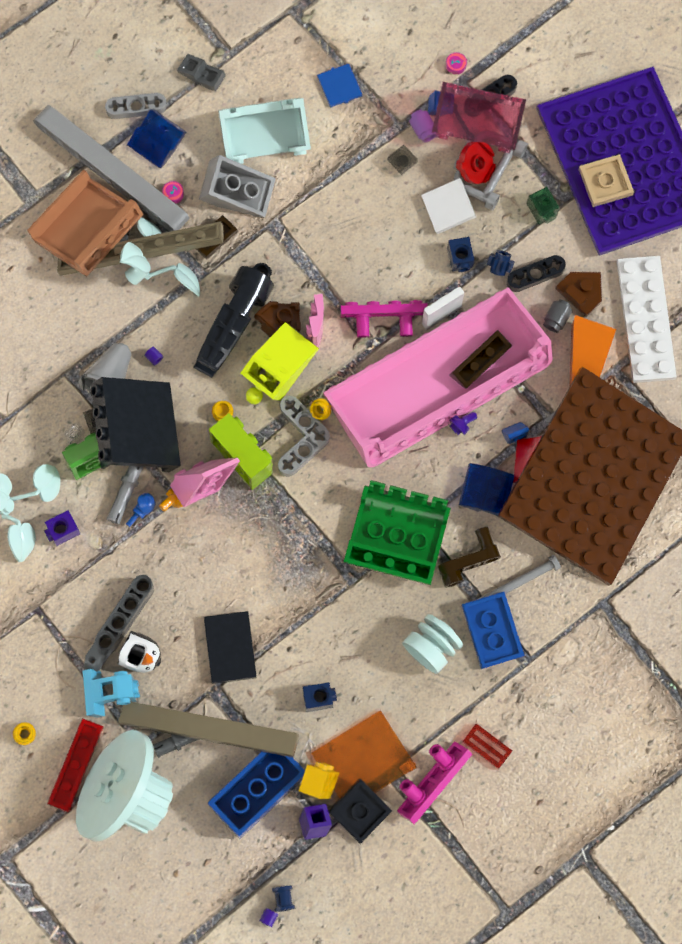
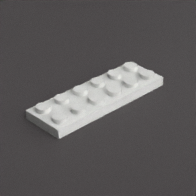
(646, 319)

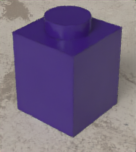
(315, 821)

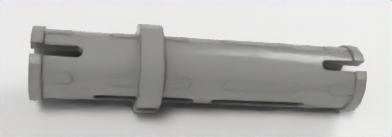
(128, 484)

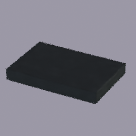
(230, 647)

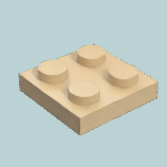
(606, 180)

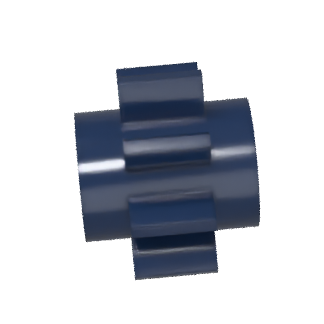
(500, 263)

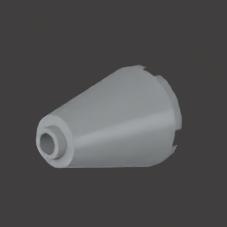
(111, 364)

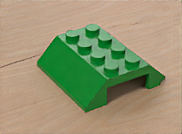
(398, 532)

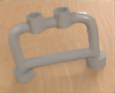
(488, 196)

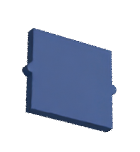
(339, 85)

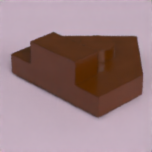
(582, 290)
(275, 314)

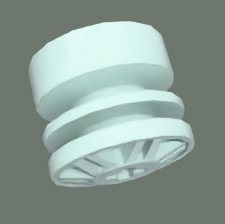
(436, 639)

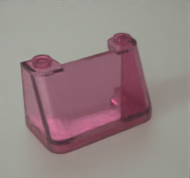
(478, 116)

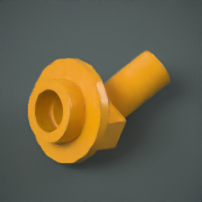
(171, 500)

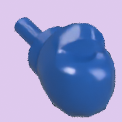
(145, 505)

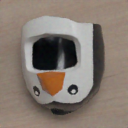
(139, 653)

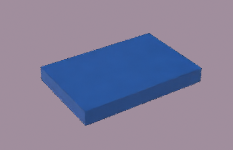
(492, 630)

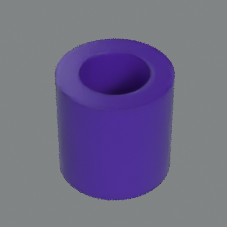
(153, 355)
(268, 917)

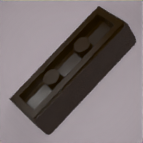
(480, 359)

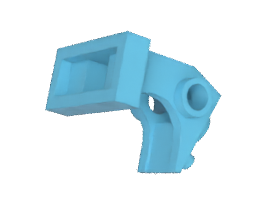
(124, 690)

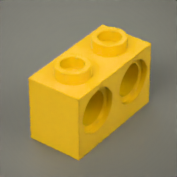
(319, 780)

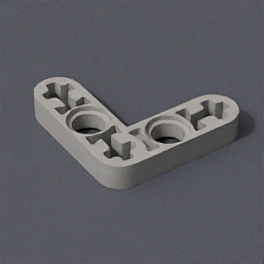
(308, 439)

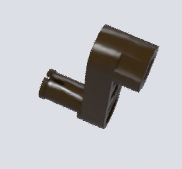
(451, 570)

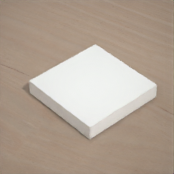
(448, 206)
(442, 308)

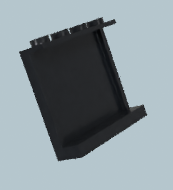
(135, 423)

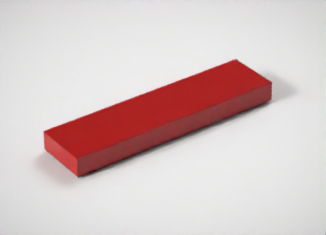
(75, 765)

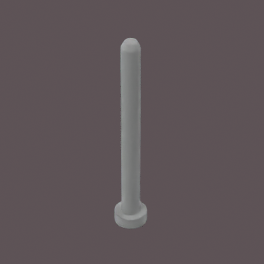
(553, 563)

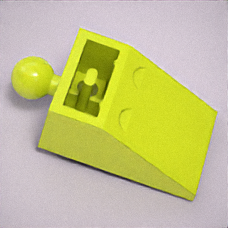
(283, 358)

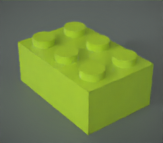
(234, 442)

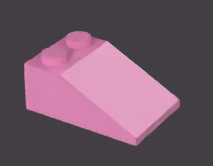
(202, 479)

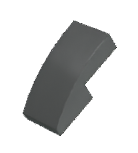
(201, 73)

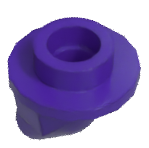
(459, 425)

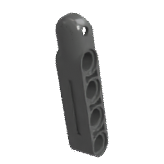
(101, 654)

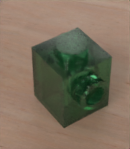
(543, 206)

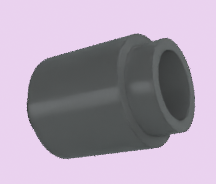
(557, 316)

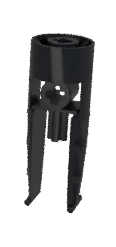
(250, 289)

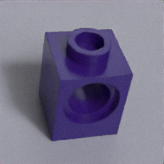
(62, 519)

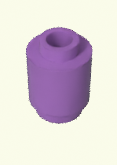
(422, 125)

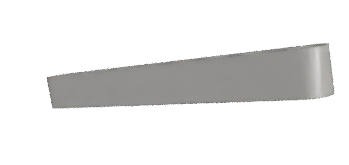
(111, 169)

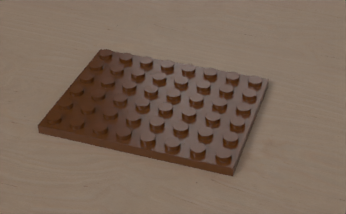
(594, 476)

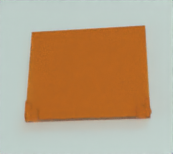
(367, 753)

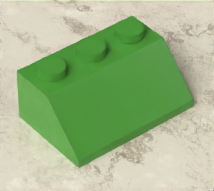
(83, 457)

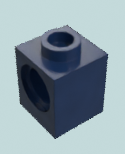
(460, 245)
(309, 692)

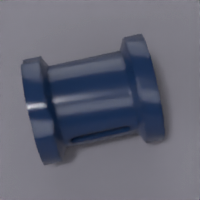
(283, 898)

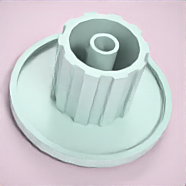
(123, 790)

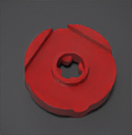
(467, 159)

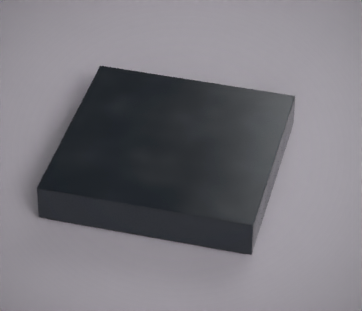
(359, 811)

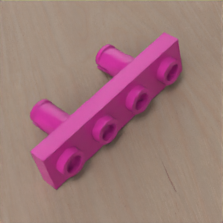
(373, 309)
(427, 791)

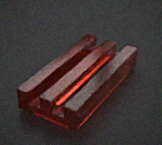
(467, 742)

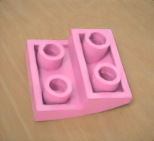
(315, 327)

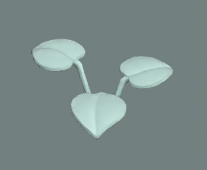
(140, 266)
(22, 536)

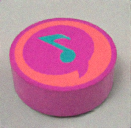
(456, 63)
(173, 191)

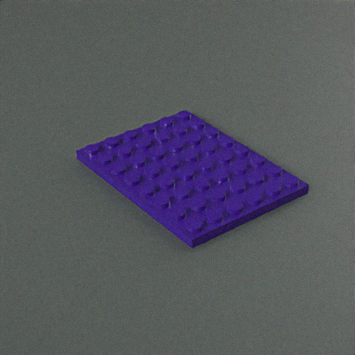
(630, 120)

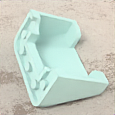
(264, 129)

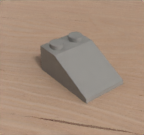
(236, 187)

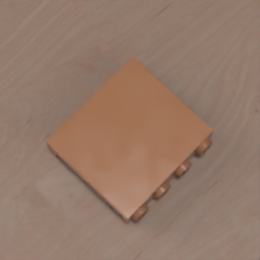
(84, 223)

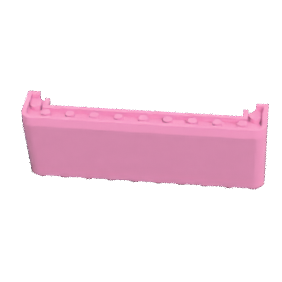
(411, 389)

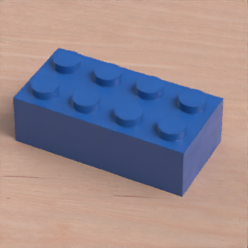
(256, 791)

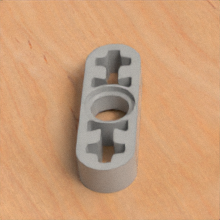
(121, 113)

